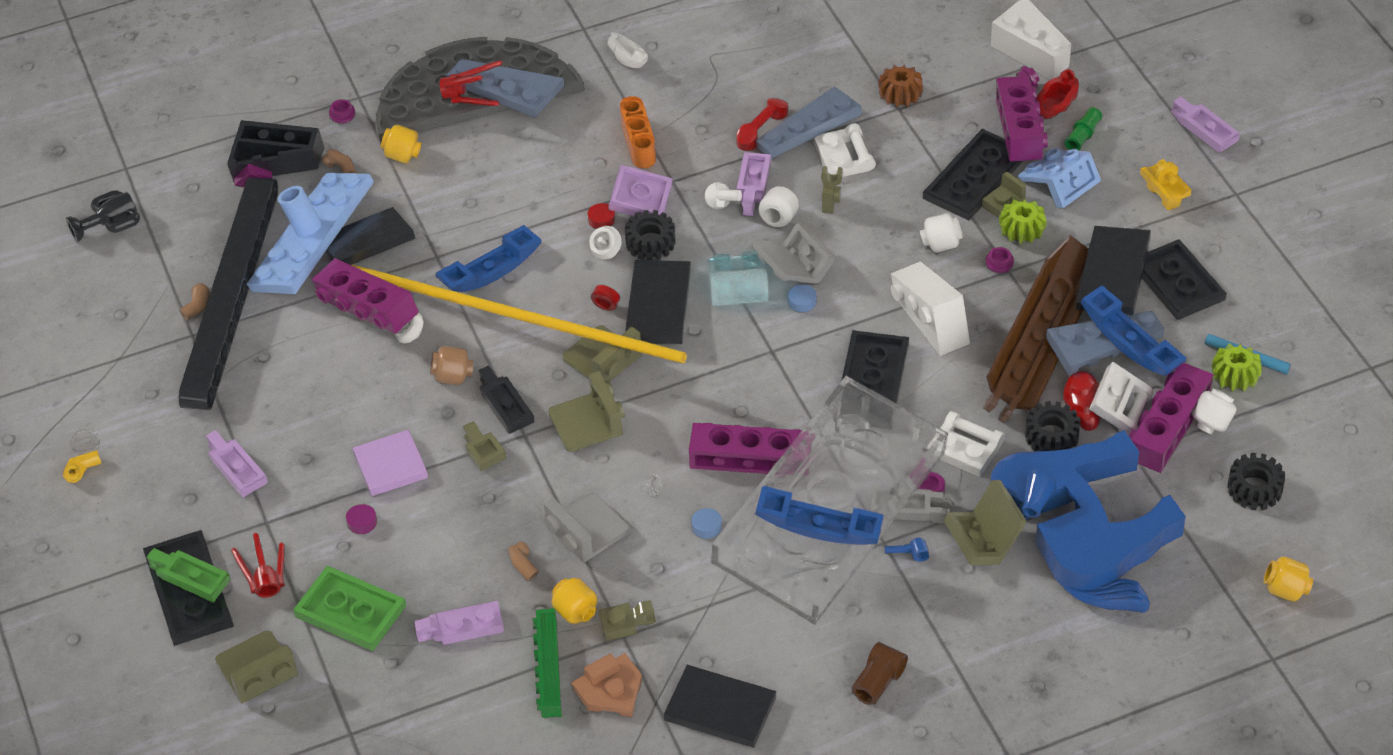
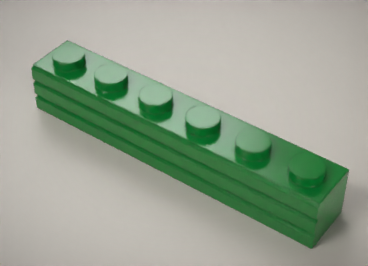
(548, 663)

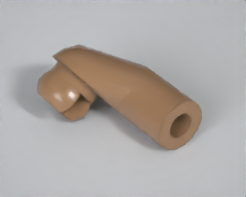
(336, 157)
(200, 296)
(518, 556)

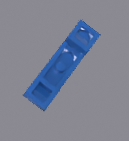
(493, 265)
(1128, 336)
(816, 521)

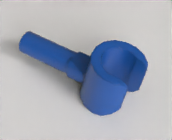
(917, 547)

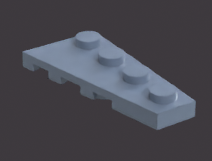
(512, 87)
(811, 121)
(1086, 344)

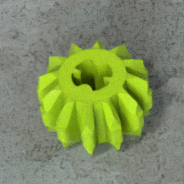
(1022, 221)
(1236, 367)

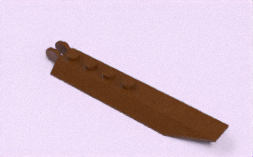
(1026, 356)

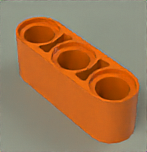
(637, 132)

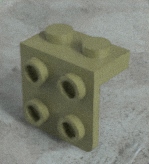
(593, 356)
(589, 417)
(989, 529)
(256, 665)

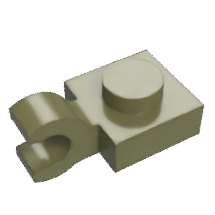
(831, 192)
(481, 448)
(621, 621)

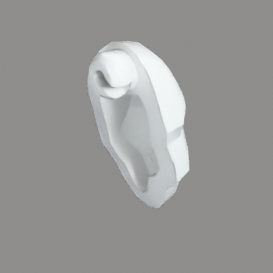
(627, 51)

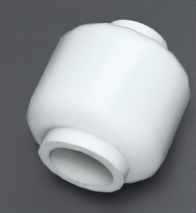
(778, 206)
(941, 232)
(1214, 411)

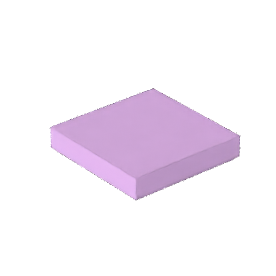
(639, 191)
(390, 462)

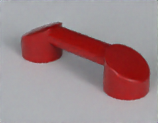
(748, 134)

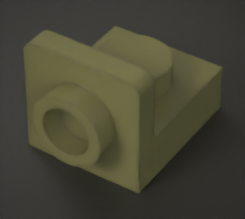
(1010, 189)

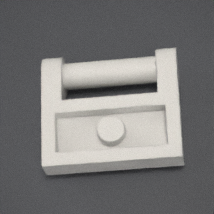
(834, 153)
(1113, 397)
(966, 452)

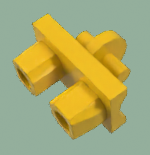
(1165, 182)

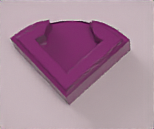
(250, 171)

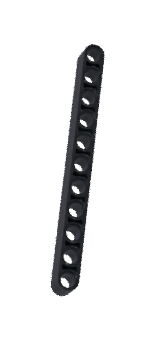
(228, 294)

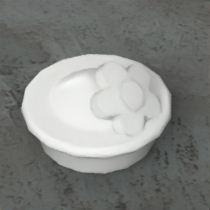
(605, 242)
(411, 330)

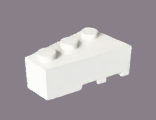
(1031, 39)
(932, 306)

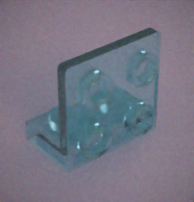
(738, 279)

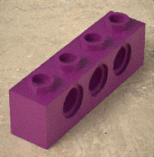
(1020, 118)
(365, 296)
(1170, 416)
(738, 447)

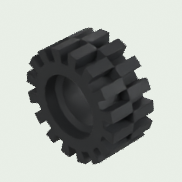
(651, 246)
(1055, 416)
(1253, 494)

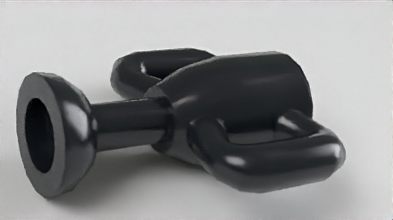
(112, 209)

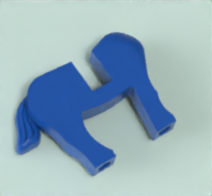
(1082, 545)

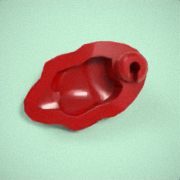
(1058, 94)
(1079, 394)

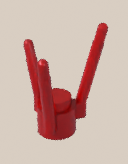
(454, 85)
(265, 581)

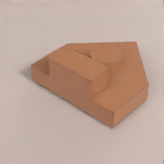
(609, 685)

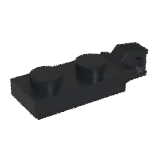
(504, 401)

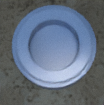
(802, 298)
(706, 523)

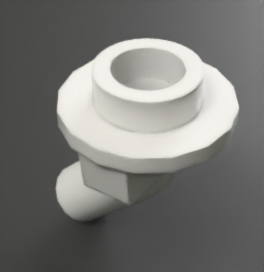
(719, 196)

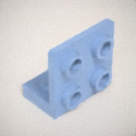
(1065, 172)

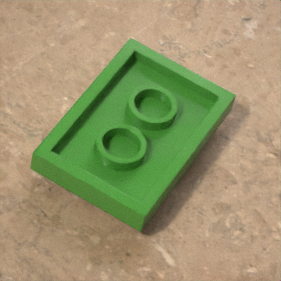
(349, 608)

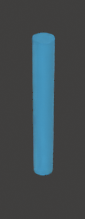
(1266, 360)

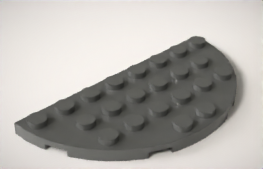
(414, 93)

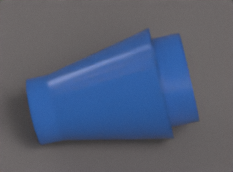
(1038, 490)

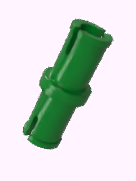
(1083, 129)

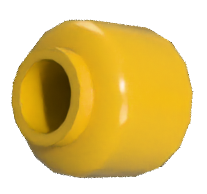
(400, 144)
(1288, 578)
(574, 600)

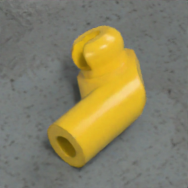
(78, 465)

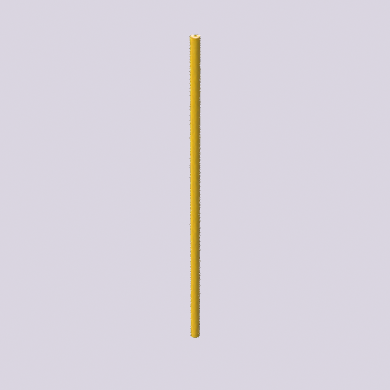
(531, 317)

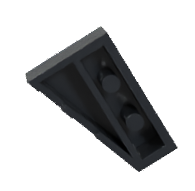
(275, 148)

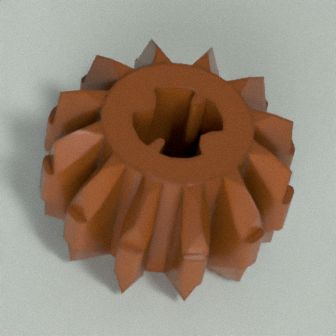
(900, 85)

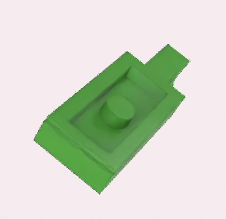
(189, 573)

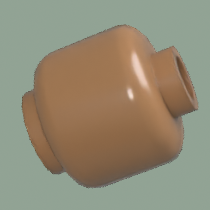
(451, 365)

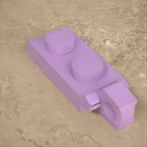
(1205, 124)
(753, 180)
(235, 464)
(461, 624)

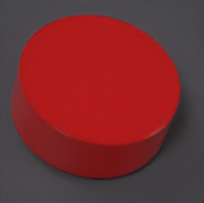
(600, 216)
(605, 297)

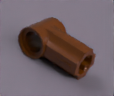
(881, 668)

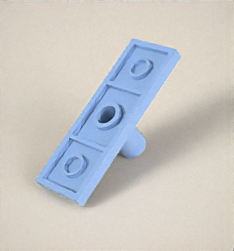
(311, 230)

